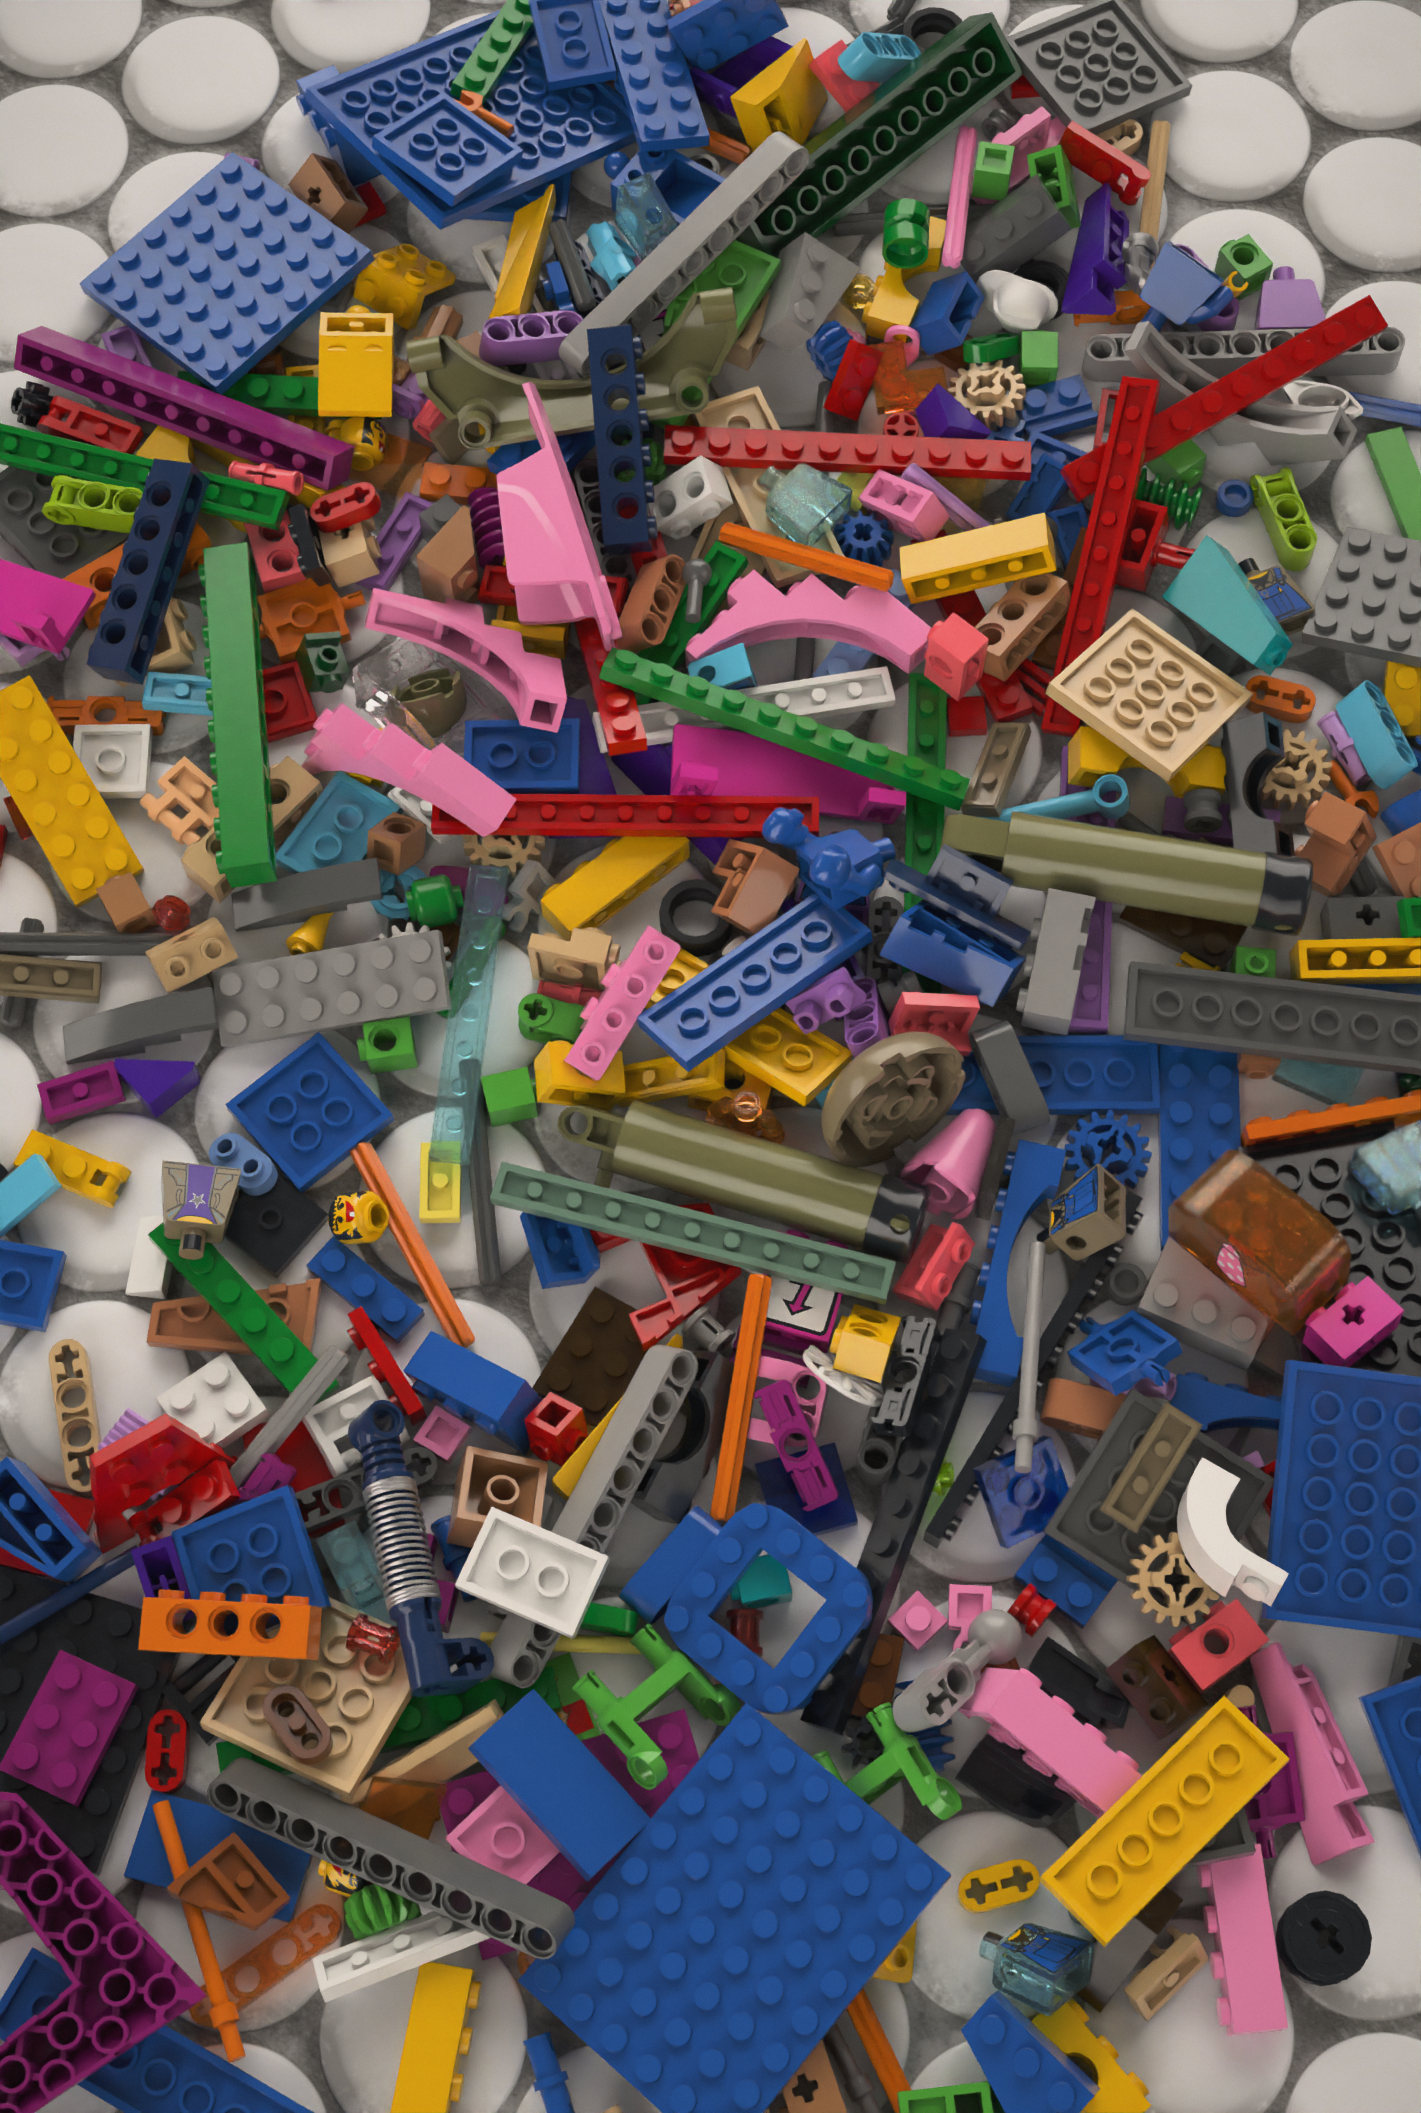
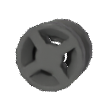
(1202, 810)

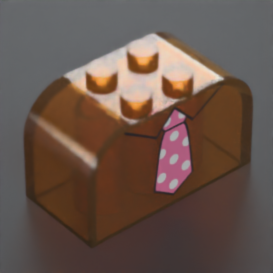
(1261, 1239)

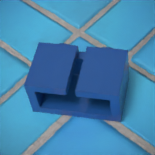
(947, 313)

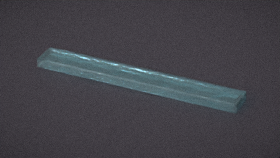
(469, 1015)

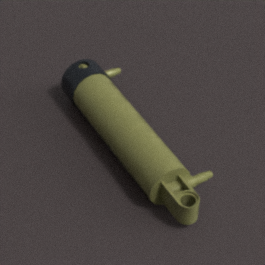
(1140, 869)
(755, 1177)

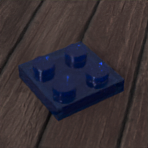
(780, 1491)
(1022, 1501)

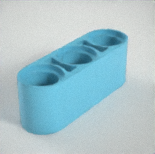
(877, 56)
(1376, 735)

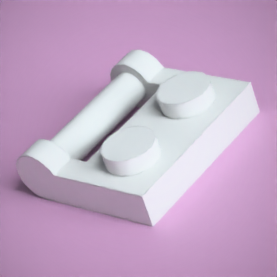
(331, 1418)

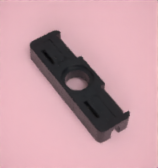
(903, 1399)

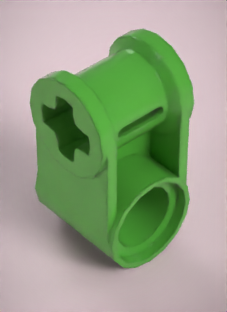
(554, 1021)

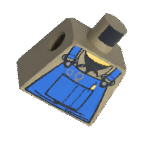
(1280, 595)
(1087, 1215)

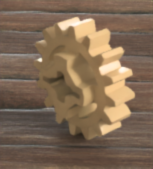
(987, 391)
(1289, 777)
(502, 852)
(1175, 1600)

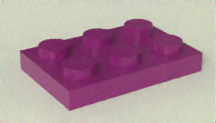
(68, 1728)

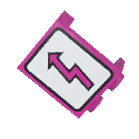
(803, 1310)

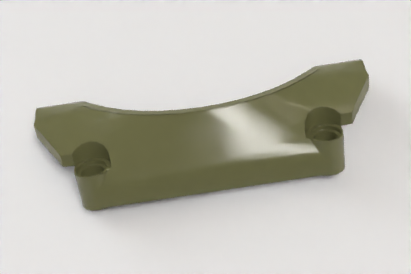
(482, 393)

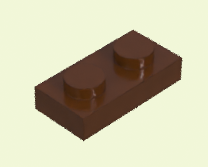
(880, 1676)

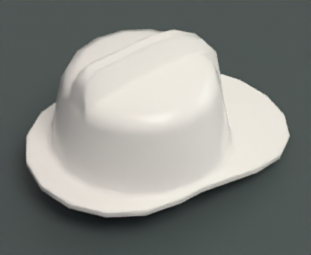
(1017, 301)

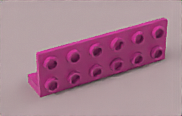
(40, 606)
(746, 765)

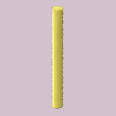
(584, 1644)

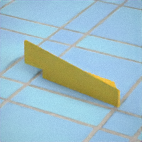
(524, 256)

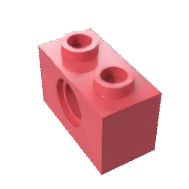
(955, 656)
(1234, 1628)

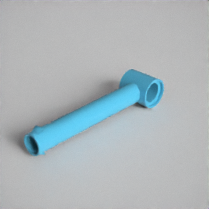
(1078, 803)

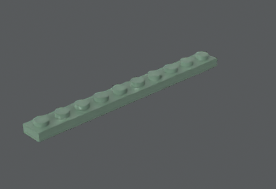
(693, 1232)

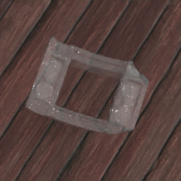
(394, 666)

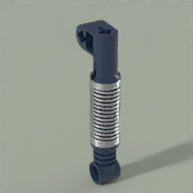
(413, 1595)

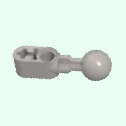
(942, 1690)

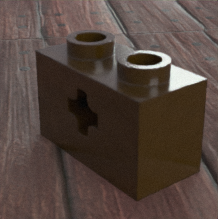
(1156, 1687)

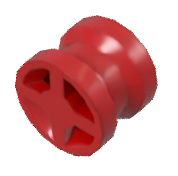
(901, 425)
(1031, 1609)

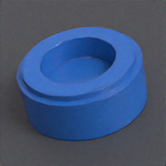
(1234, 498)

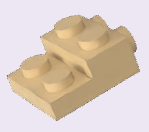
(174, 643)
(573, 961)

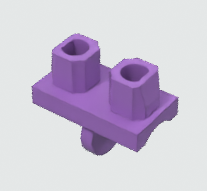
(825, 999)

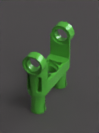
(619, 1715)
(900, 1759)

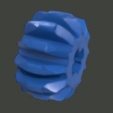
(828, 348)
(864, 538)

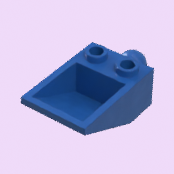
(679, 178)

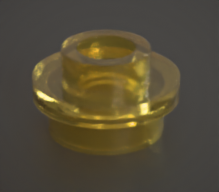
(862, 284)

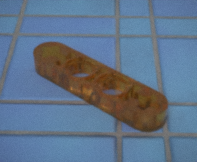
(262, 1959)

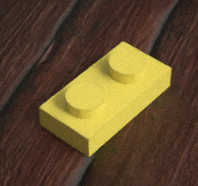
(439, 1190)

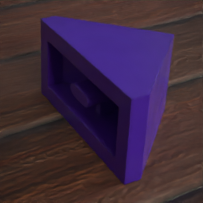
(945, 417)
(158, 1082)
(161, 1569)

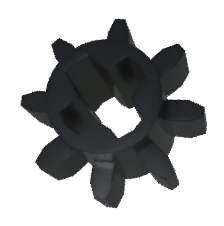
(31, 403)
(863, 1733)

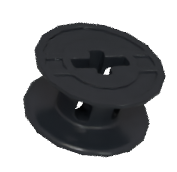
(1348, 1937)

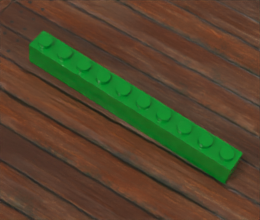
(238, 716)

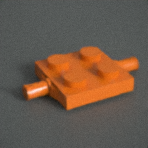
(304, 610)

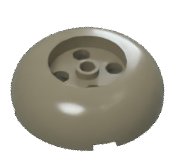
(890, 1096)

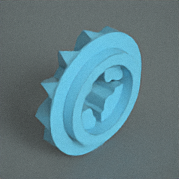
(389, 905)

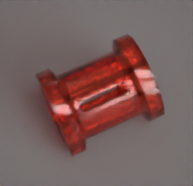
(746, 1627)
(358, 1638)

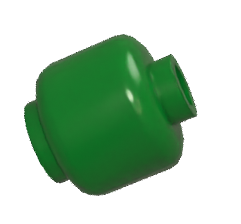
(434, 901)

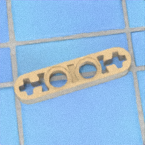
(72, 1418)

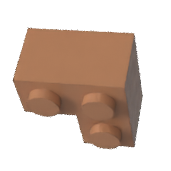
(1337, 842)
(753, 886)

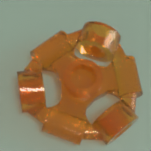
(745, 1117)

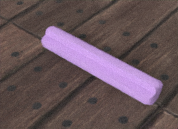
(958, 511)

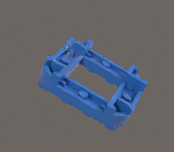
(818, 1646)

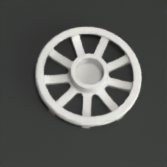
(842, 1381)

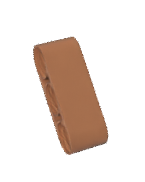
(651, 604)
(1079, 1407)

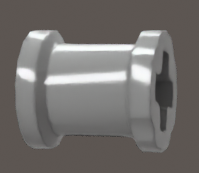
(708, 1331)

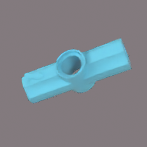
(611, 254)

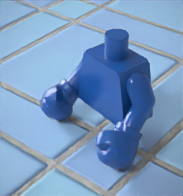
(835, 865)

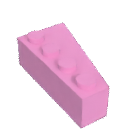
(1052, 1738)

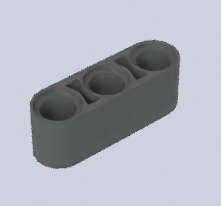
(1009, 1076)

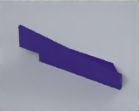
(1097, 257)
(652, 775)

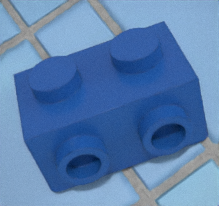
(560, 1251)

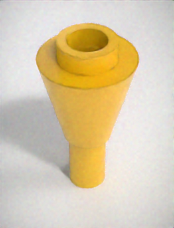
(310, 935)

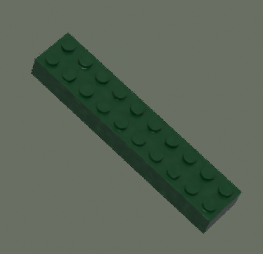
(889, 131)

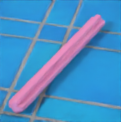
(959, 197)

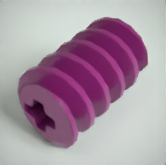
(487, 526)

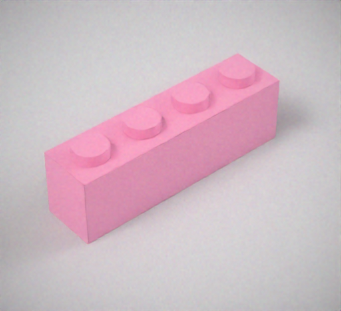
(1243, 1945)

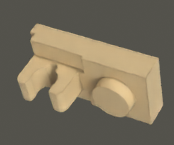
(1166, 1973)

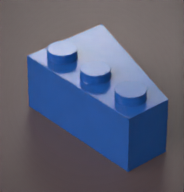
(350, 160)
(952, 954)
(473, 1389)
(39, 1527)
(1023, 2063)

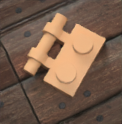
(192, 791)

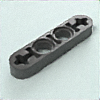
(353, 1482)

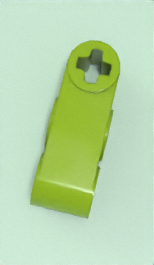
(1277, 497)
(76, 502)

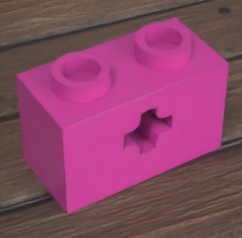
(1352, 1324)

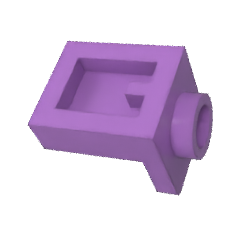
(408, 398)

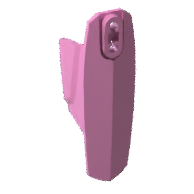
(548, 539)

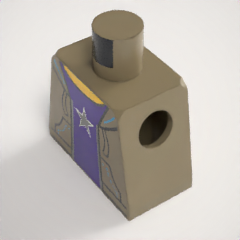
(197, 1204)

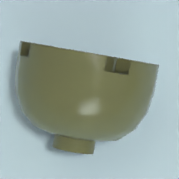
(434, 699)

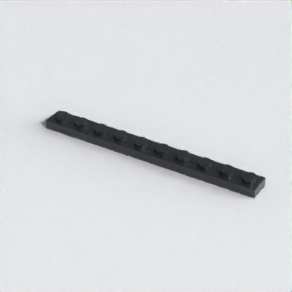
(1066, 1319)
(900, 1517)

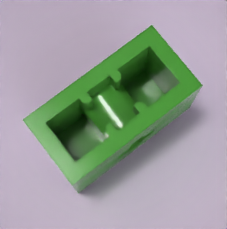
(1058, 178)

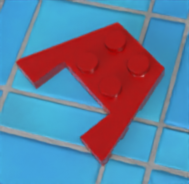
(684, 1279)
(140, 1467)

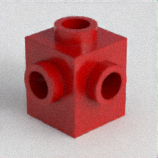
(556, 1429)

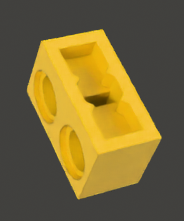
(864, 1342)

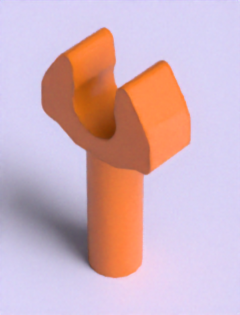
(473, 103)
(1367, 799)

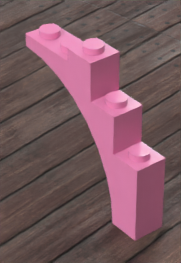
(813, 610)
(457, 629)
(392, 756)

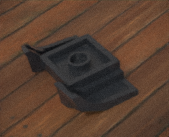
(998, 1770)

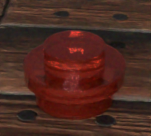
(172, 913)

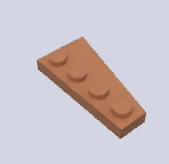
(196, 1326)

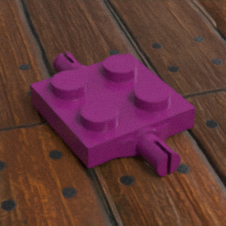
(1280, 1798)

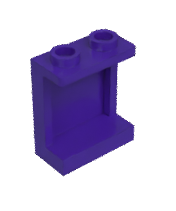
(735, 73)

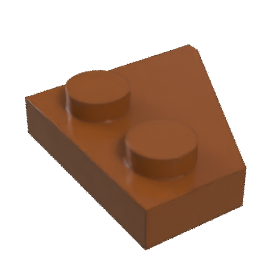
(231, 1885)

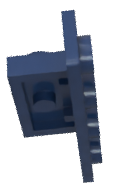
(963, 890)

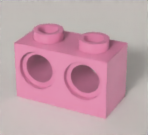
(905, 506)

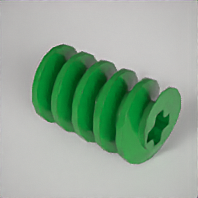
(1179, 503)

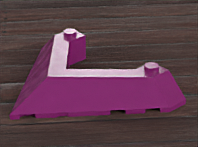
(118, 1971)

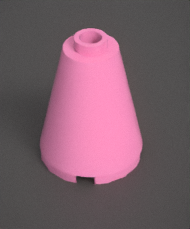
(954, 1163)

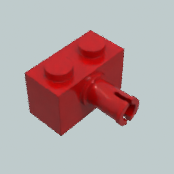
(1147, 547)

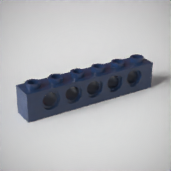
(606, 348)
(148, 571)

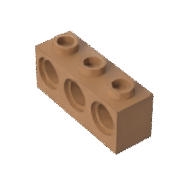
(1022, 621)

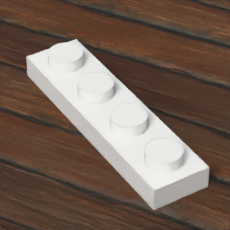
(391, 1953)

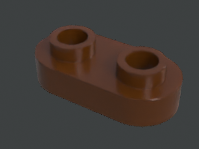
(298, 1728)

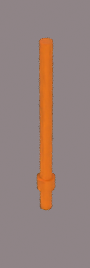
(223, 2012)

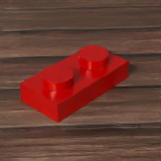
(853, 380)

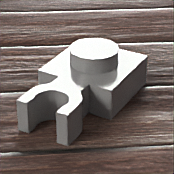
(527, 892)

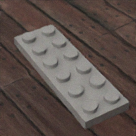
(331, 989)

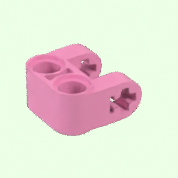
(813, 1409)

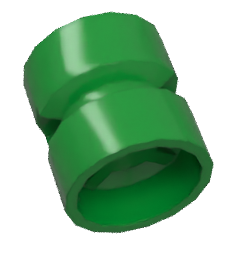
(906, 233)

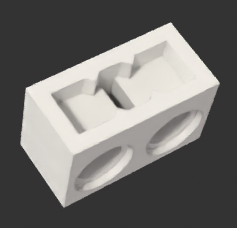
(690, 497)

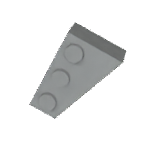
(804, 291)
(1056, 962)
(1201, 1308)

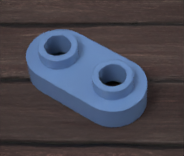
(245, 1157)

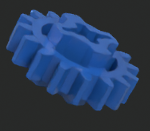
(1093, 1145)

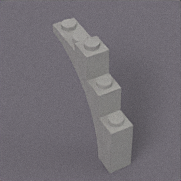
(1279, 429)

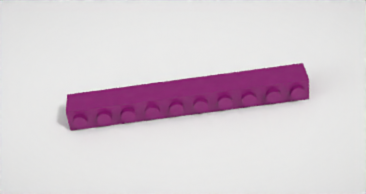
(183, 407)

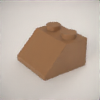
(450, 562)
(495, 1481)

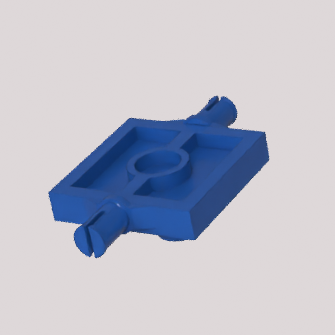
(1124, 1352)

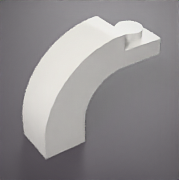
(1210, 1544)

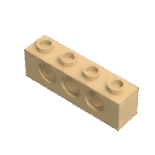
(287, 782)

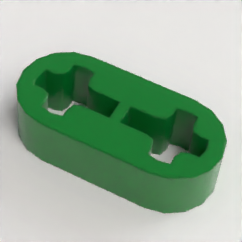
(991, 347)
(610, 1620)

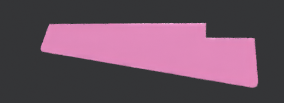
(1323, 1760)

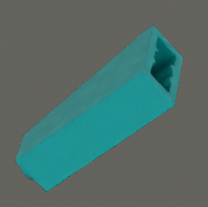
(1226, 604)

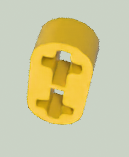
(995, 1875)

